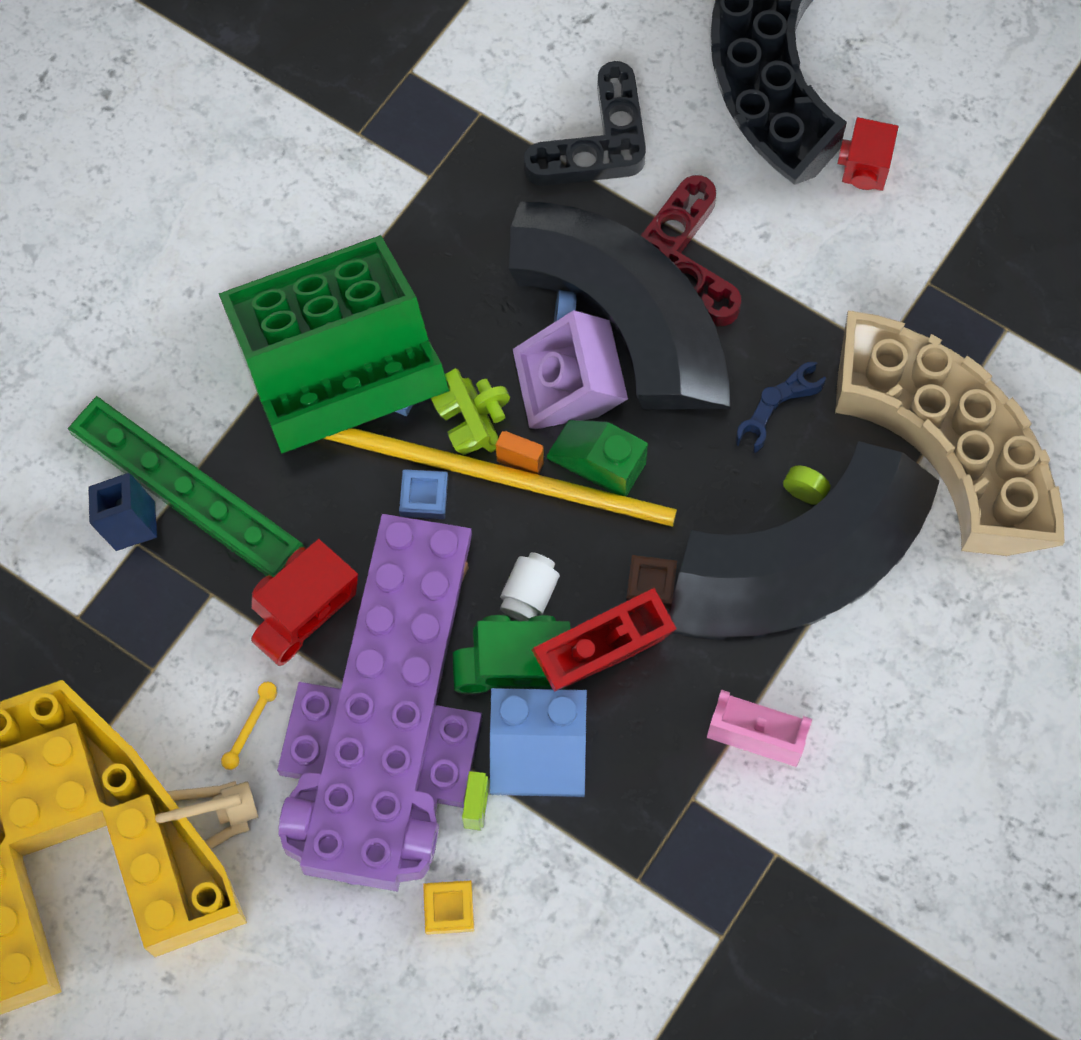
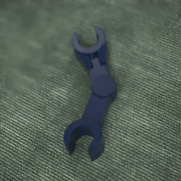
(771, 397)

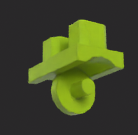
(463, 397)

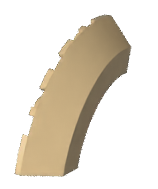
(962, 428)

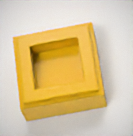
(448, 907)

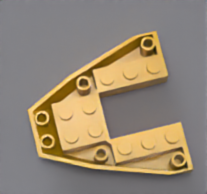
(74, 775)

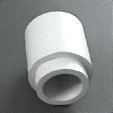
(529, 587)

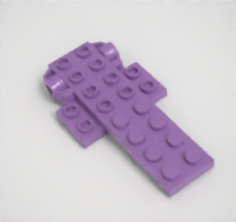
(380, 747)

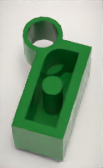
(504, 654)

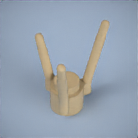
(231, 801)

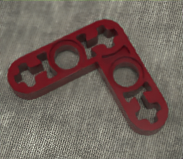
(673, 246)

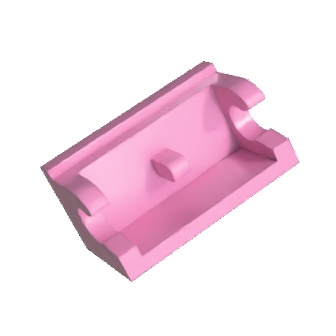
(759, 729)

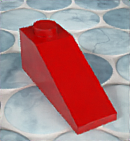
(604, 640)

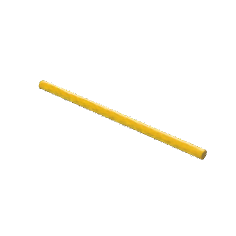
(506, 475)

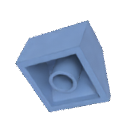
(537, 742)

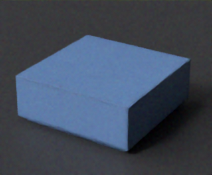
(423, 494)

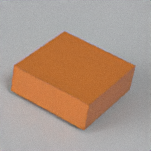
(519, 453)

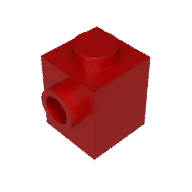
(868, 154)

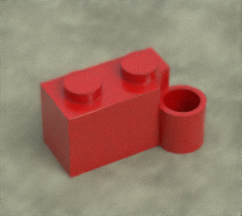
(300, 599)

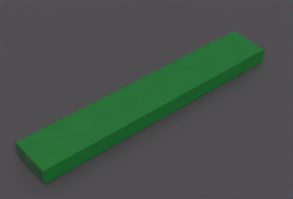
(184, 487)

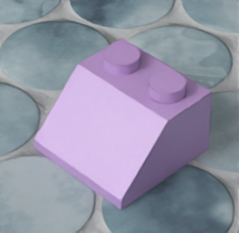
(570, 371)

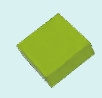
(475, 801)

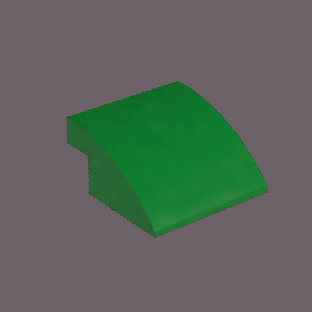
(334, 343)

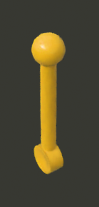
(267, 693)

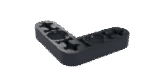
(614, 139)

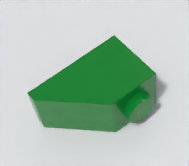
(600, 454)

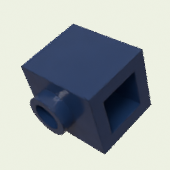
(122, 511)

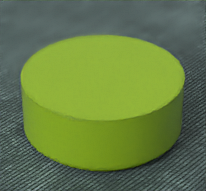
(806, 484)

